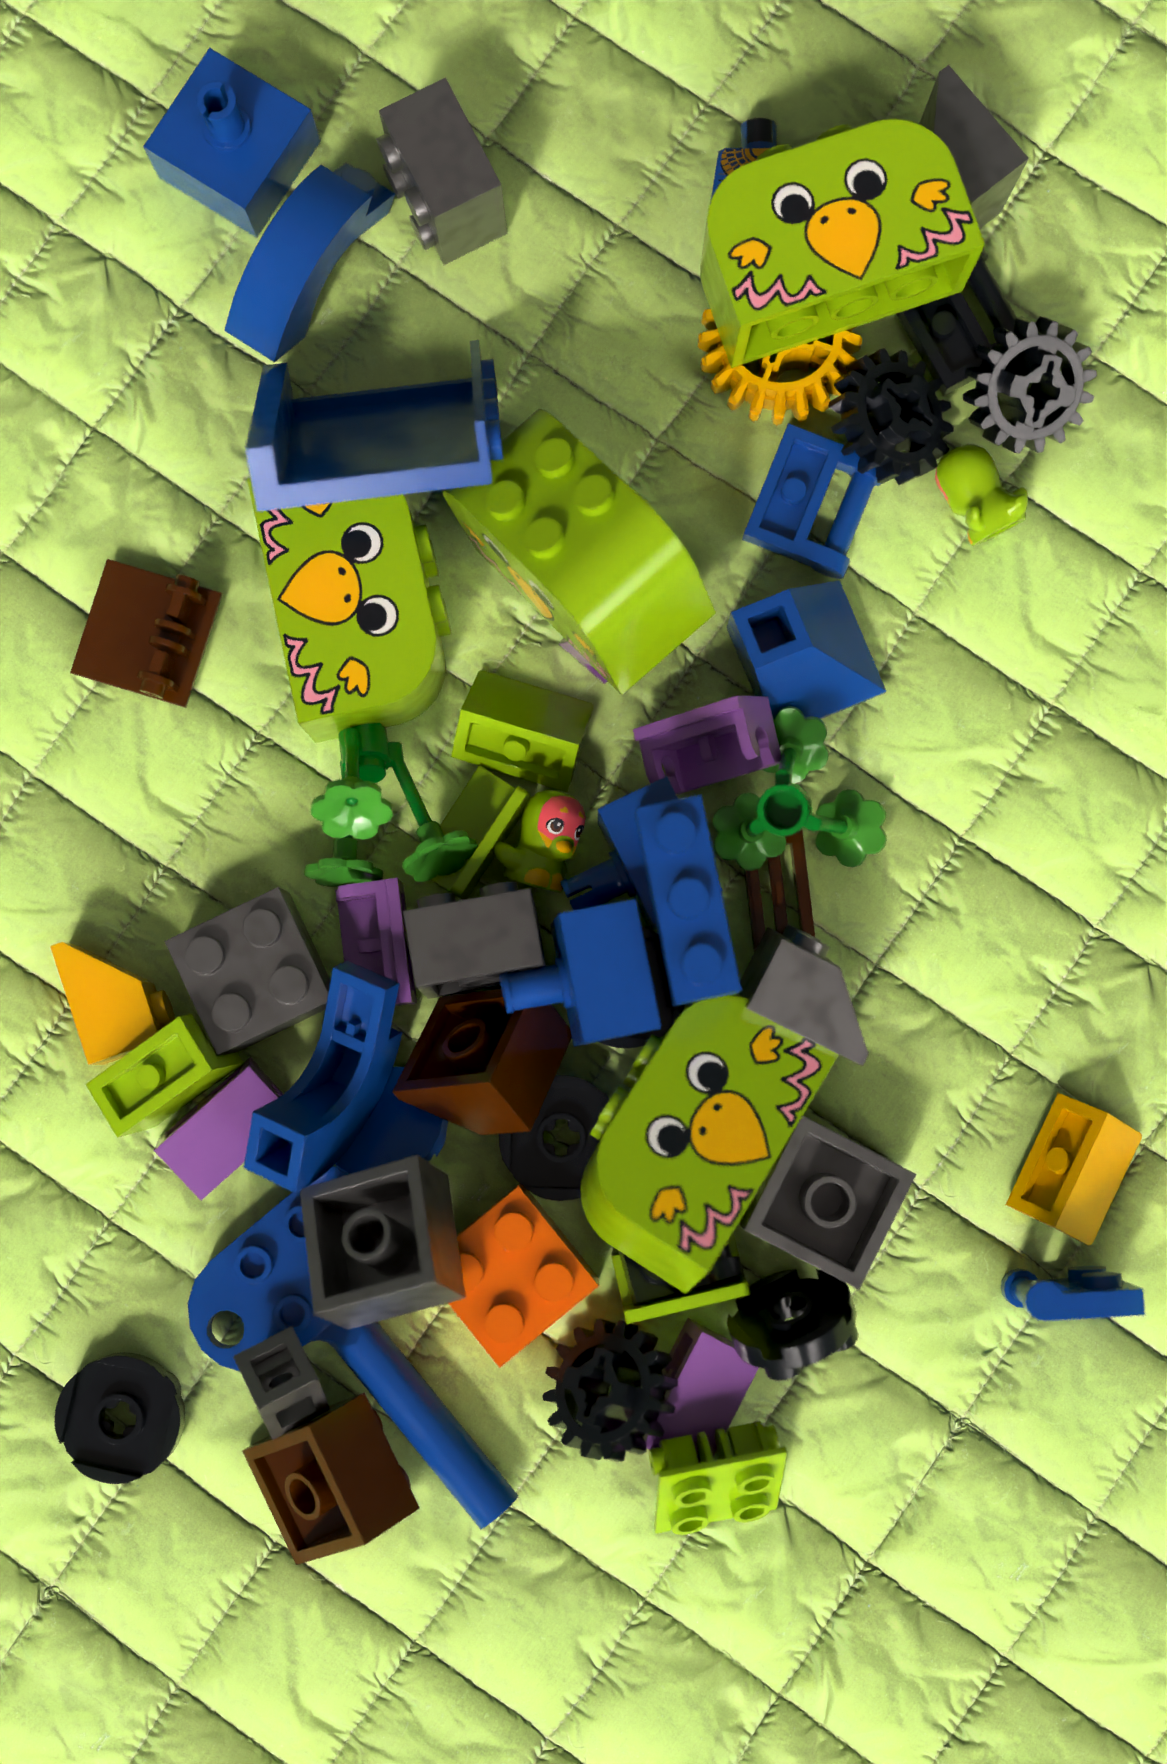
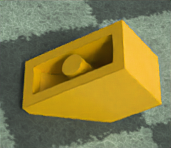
(109, 1004)

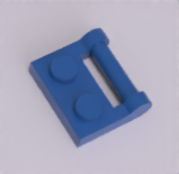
(795, 494)
(1083, 1295)

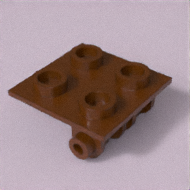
(147, 632)

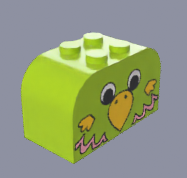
(835, 236)
(584, 551)
(355, 611)
(697, 1135)

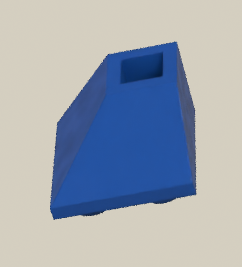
(805, 651)

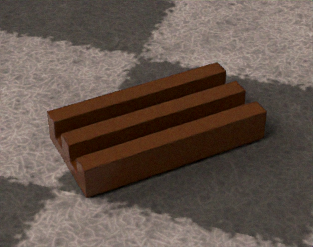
(777, 892)

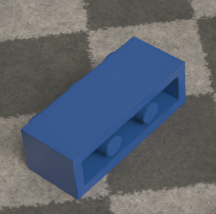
(687, 900)

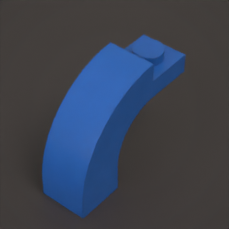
(298, 254)
(328, 1105)

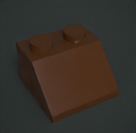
(484, 1064)
(332, 1481)

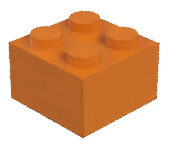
(517, 1275)

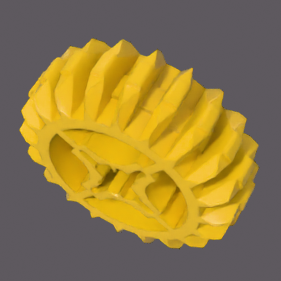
(763, 390)

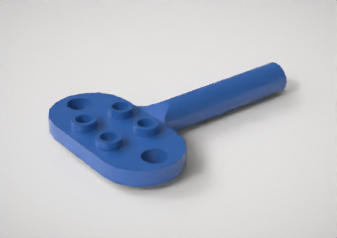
(269, 1287)

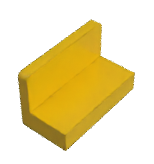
(1074, 1168)

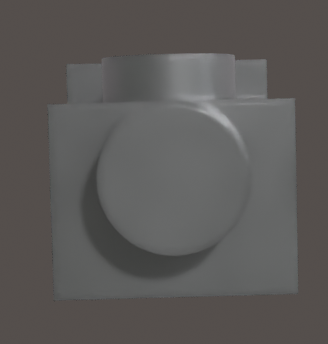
(282, 1382)

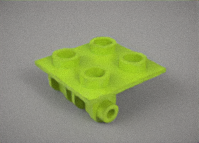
(721, 1489)

